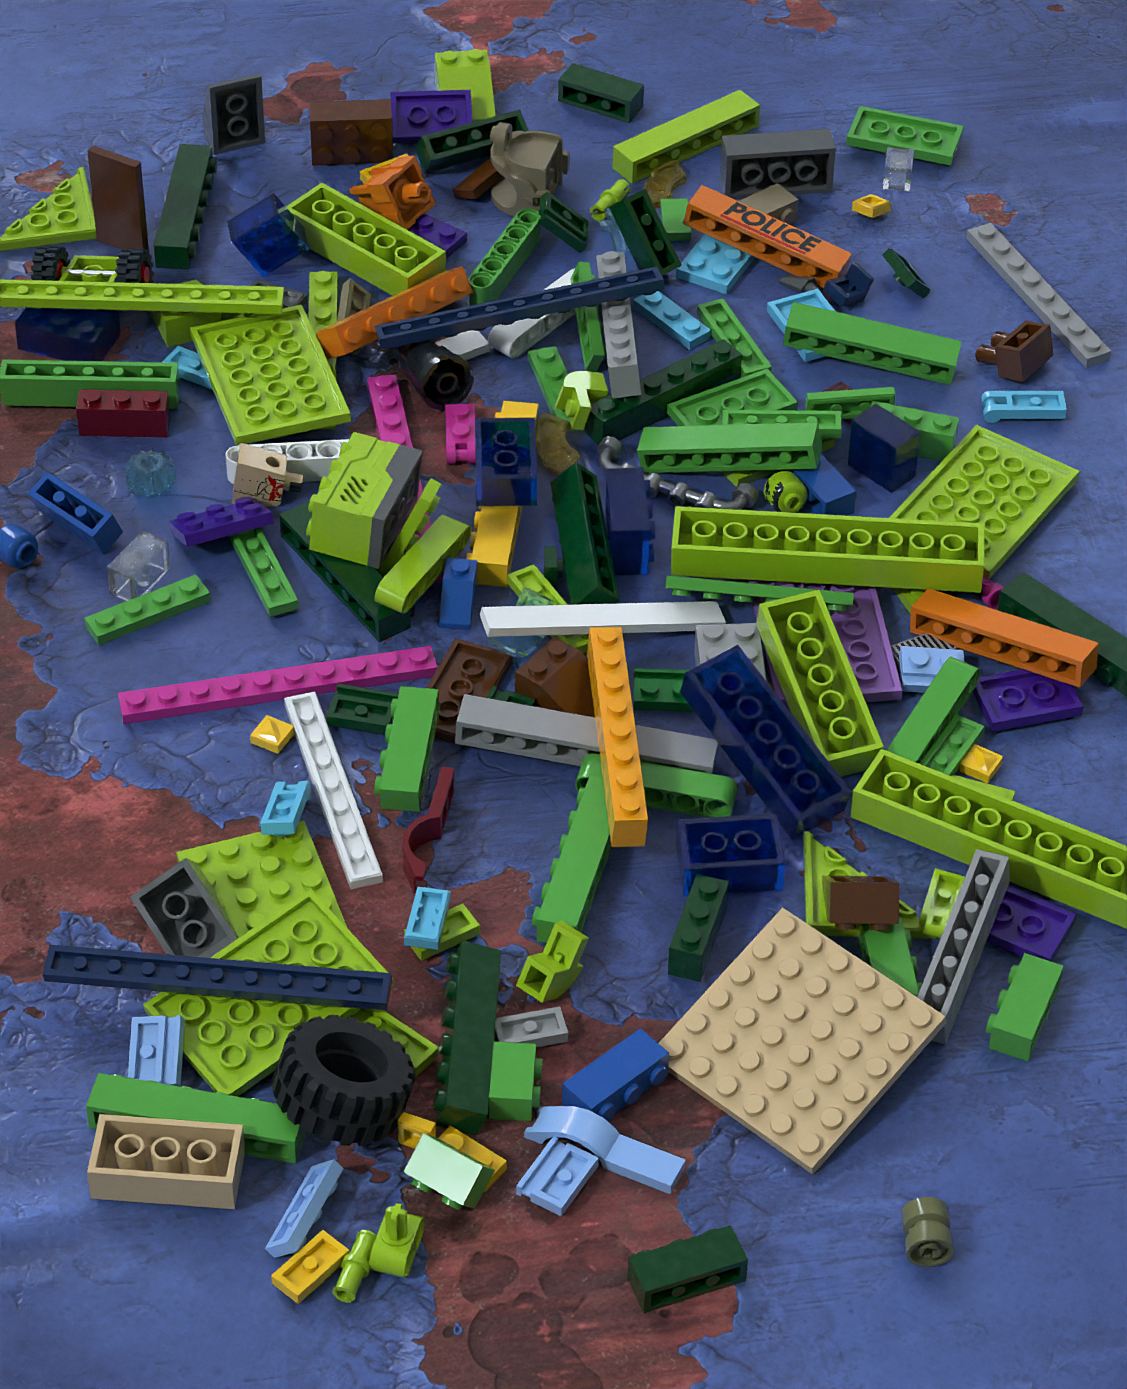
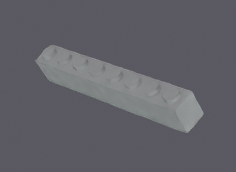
(619, 333)
(569, 736)

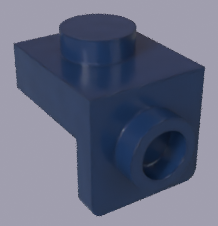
(851, 287)

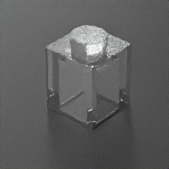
(898, 169)

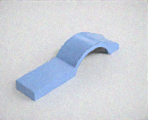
(613, 1150)

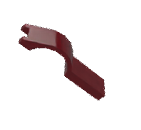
(427, 828)

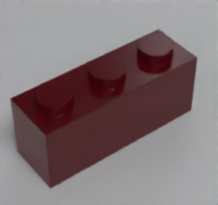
(123, 413)

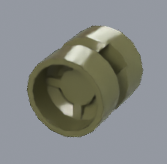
(927, 1232)

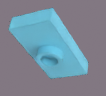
(427, 918)

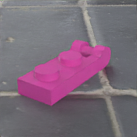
(460, 433)

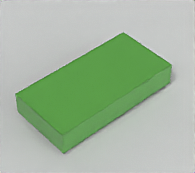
(672, 218)

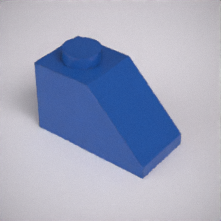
(458, 593)

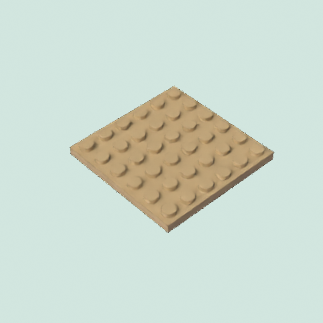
(799, 1039)

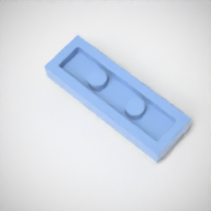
(304, 1209)

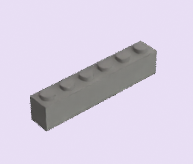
(965, 937)

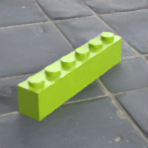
(685, 135)

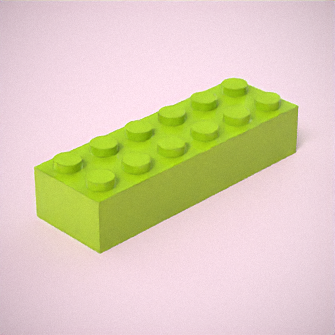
(365, 241)
(819, 680)

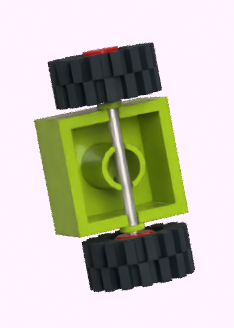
(128, 267)

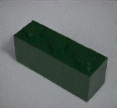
(600, 93)
(645, 233)
(698, 927)
(687, 1268)

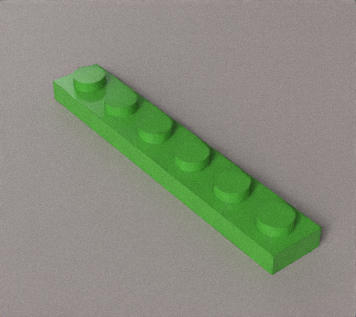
(746, 591)

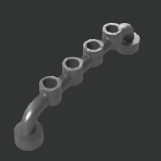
(743, 496)

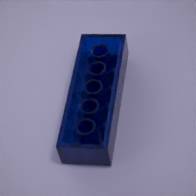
(765, 742)

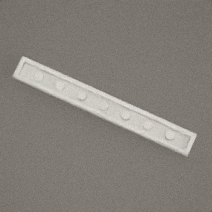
(579, 618)
(333, 791)

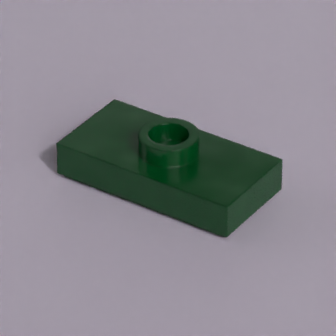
(905, 273)

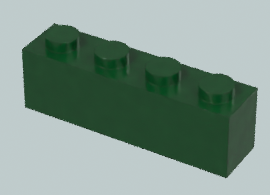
(463, 142)

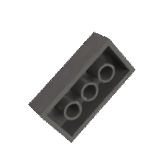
(793, 159)

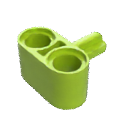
(396, 1242)

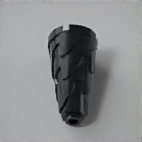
(436, 373)

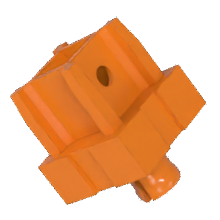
(397, 192)

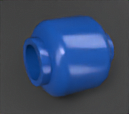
(17, 546)

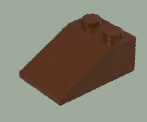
(557, 679)
(861, 901)

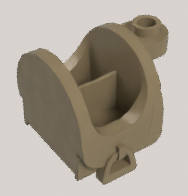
(529, 165)

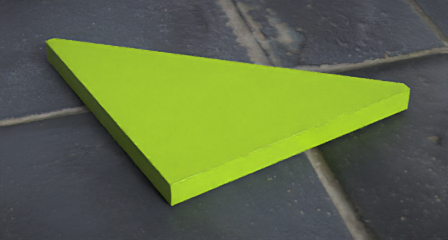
(59, 219)
(826, 861)

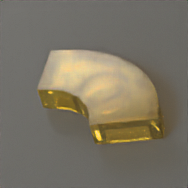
(664, 181)
(552, 444)

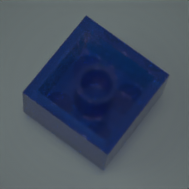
(268, 235)
(883, 448)

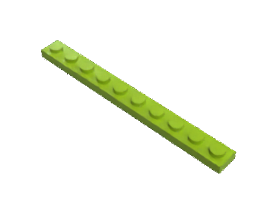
(141, 296)

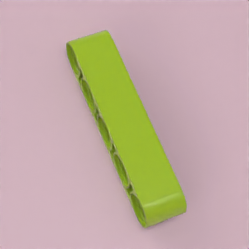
(422, 564)

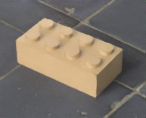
(166, 1161)

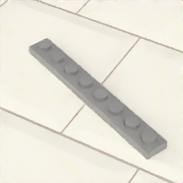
(1038, 295)

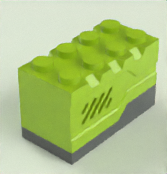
(364, 500)

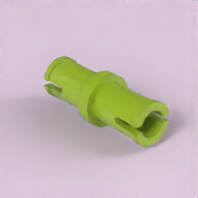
(610, 197)
(355, 1267)

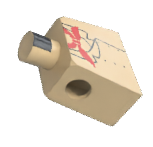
(263, 476)

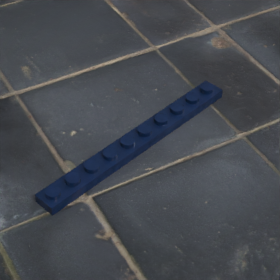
(519, 307)
(218, 977)

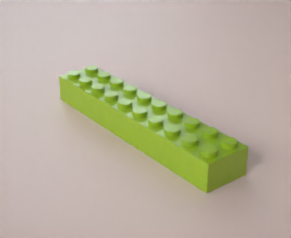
(828, 549)
(961, 817)

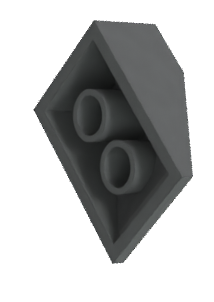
(234, 114)
(185, 912)

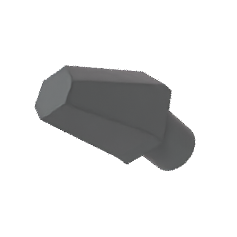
(799, 283)

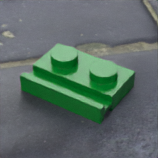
(659, 690)

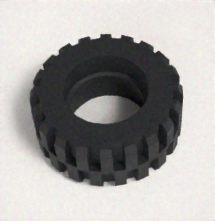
(343, 1080)

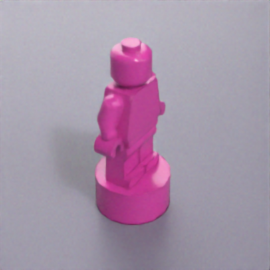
(991, 593)

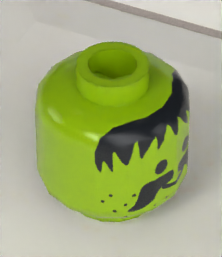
(785, 490)

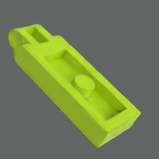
(940, 901)

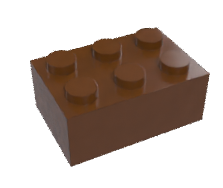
(351, 132)

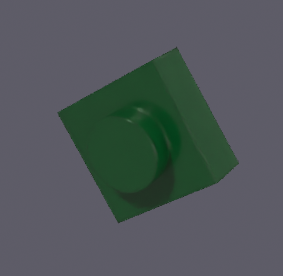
(552, 566)

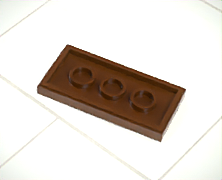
(118, 199)
(468, 671)

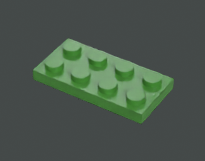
(928, 138)
(750, 392)

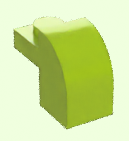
(578, 393)
(557, 967)

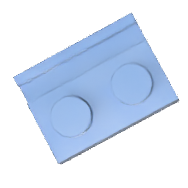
(921, 666)
(157, 1049)
(557, 1176)

